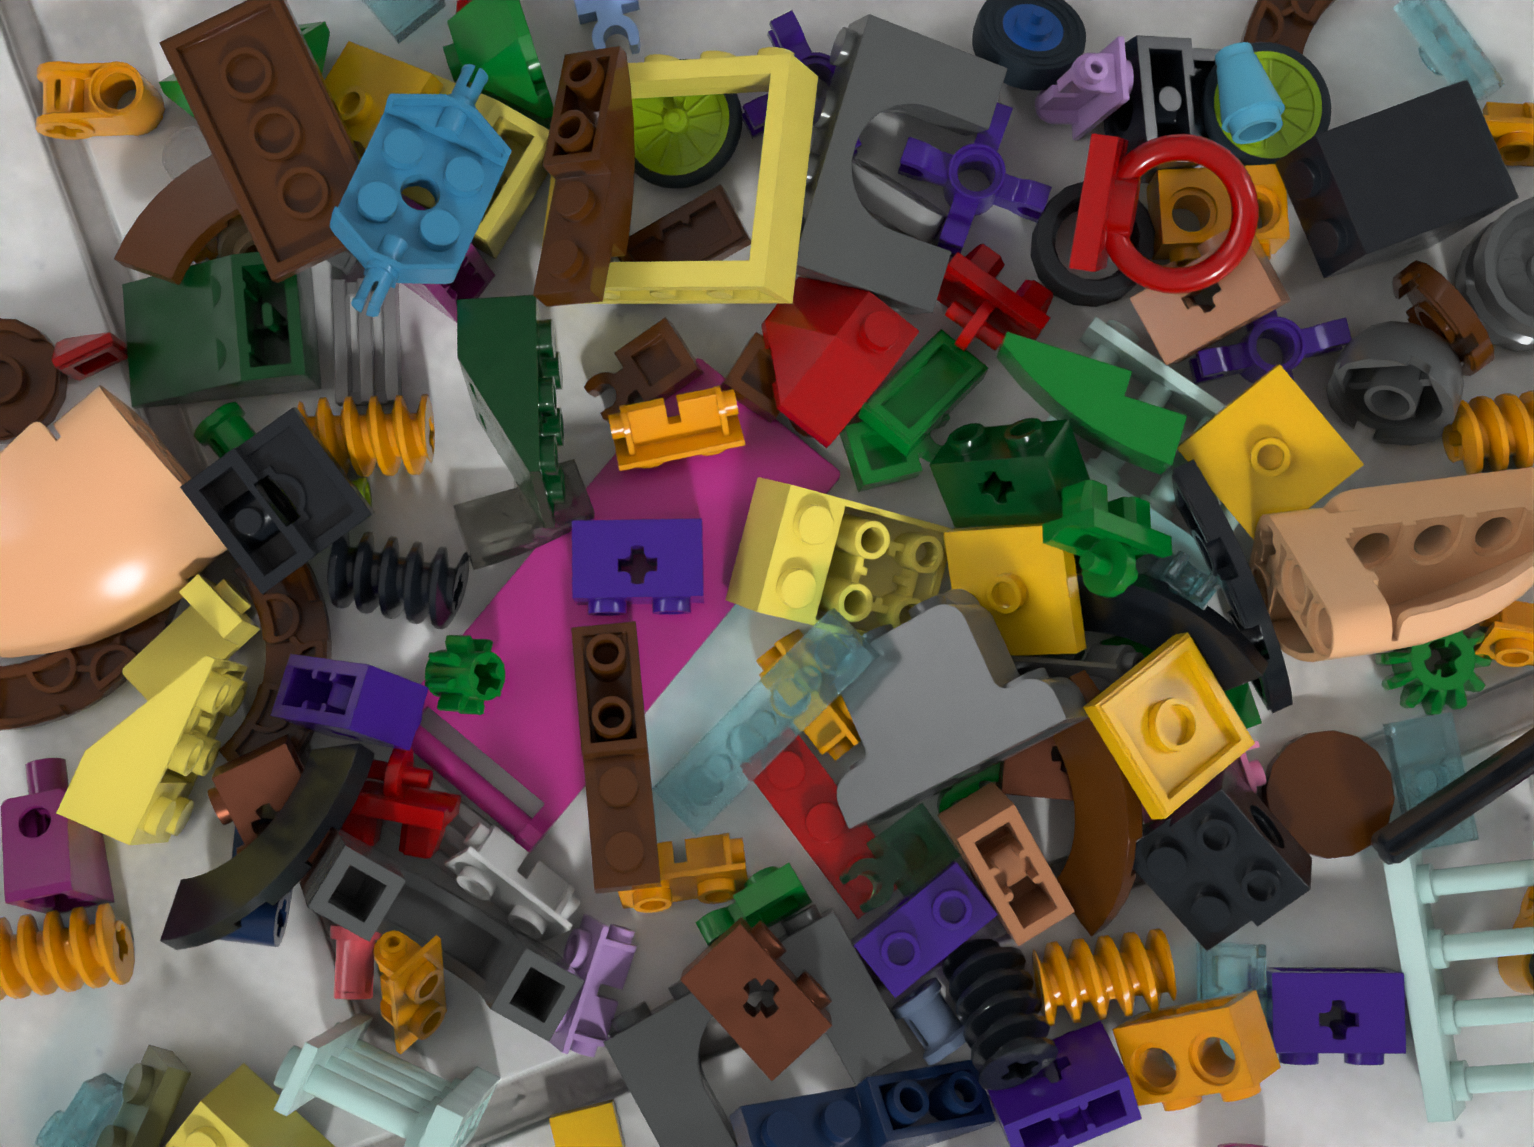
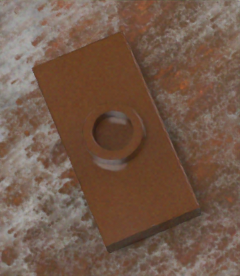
(697, 231)

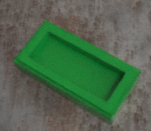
(922, 392)

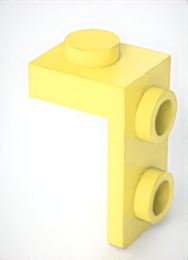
(210, 626)

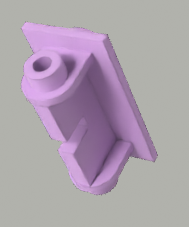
(1088, 90)
(599, 957)

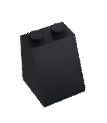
(1396, 180)

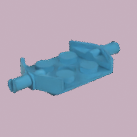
(431, 145)

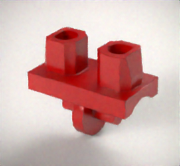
(987, 306)
(402, 795)

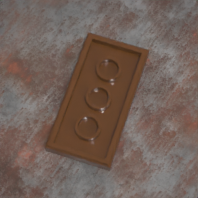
(268, 128)

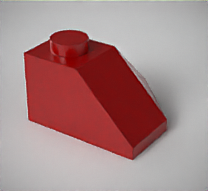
(831, 353)

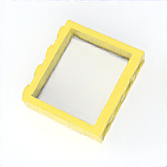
(781, 188)

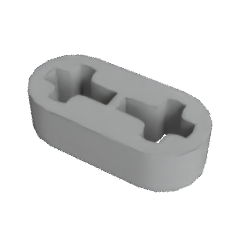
(896, 202)

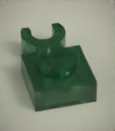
(905, 855)

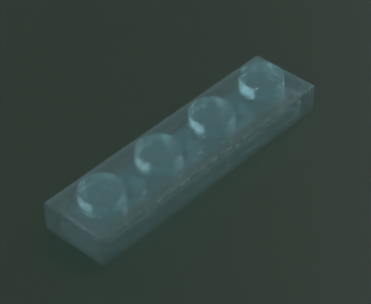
(766, 721)

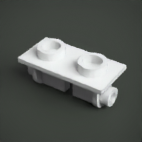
(488, 871)

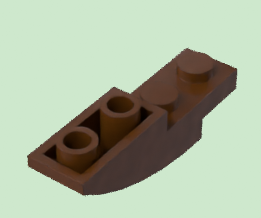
(593, 166)
(615, 757)

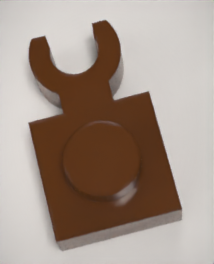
(653, 368)
(753, 380)

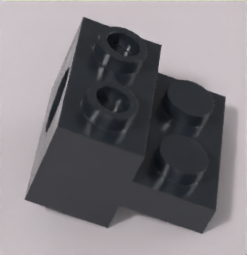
(1163, 94)
(255, 515)
(1222, 860)

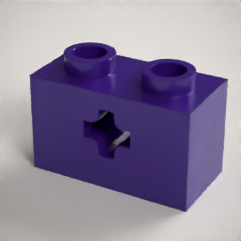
(607, 545)
(350, 701)
(923, 928)
(1369, 1005)
(1072, 1097)

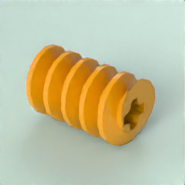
(1492, 432)
(376, 435)
(64, 954)
(1104, 975)

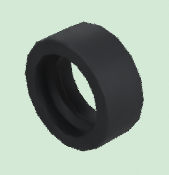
(1057, 277)

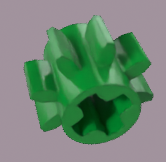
(465, 674)

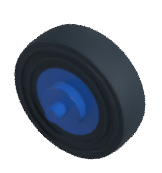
(1029, 39)

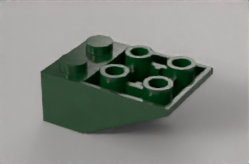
(220, 334)
(512, 384)

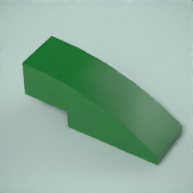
(1094, 402)

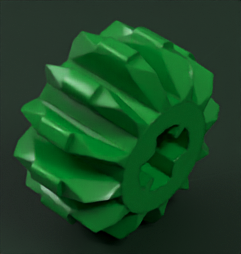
(1443, 685)

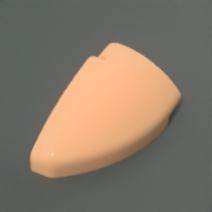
(92, 529)
(1395, 563)

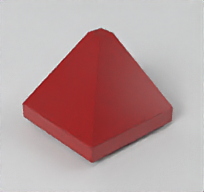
(88, 354)

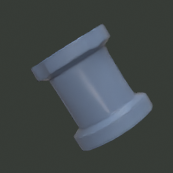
(931, 1021)

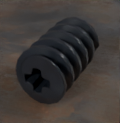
(396, 581)
(998, 1013)

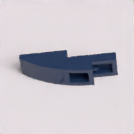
(881, 1111)

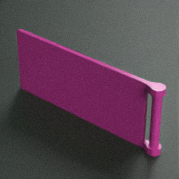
(536, 719)

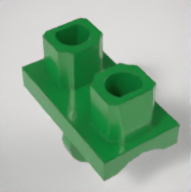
(1105, 536)

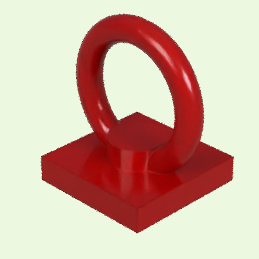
(1111, 204)

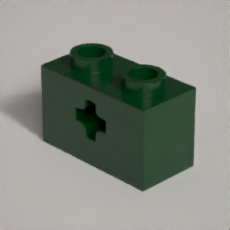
(1007, 472)

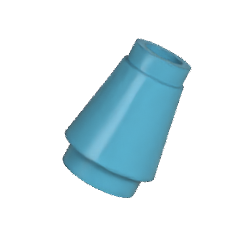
(1246, 95)

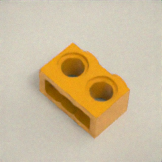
(1208, 199)
(1192, 1039)

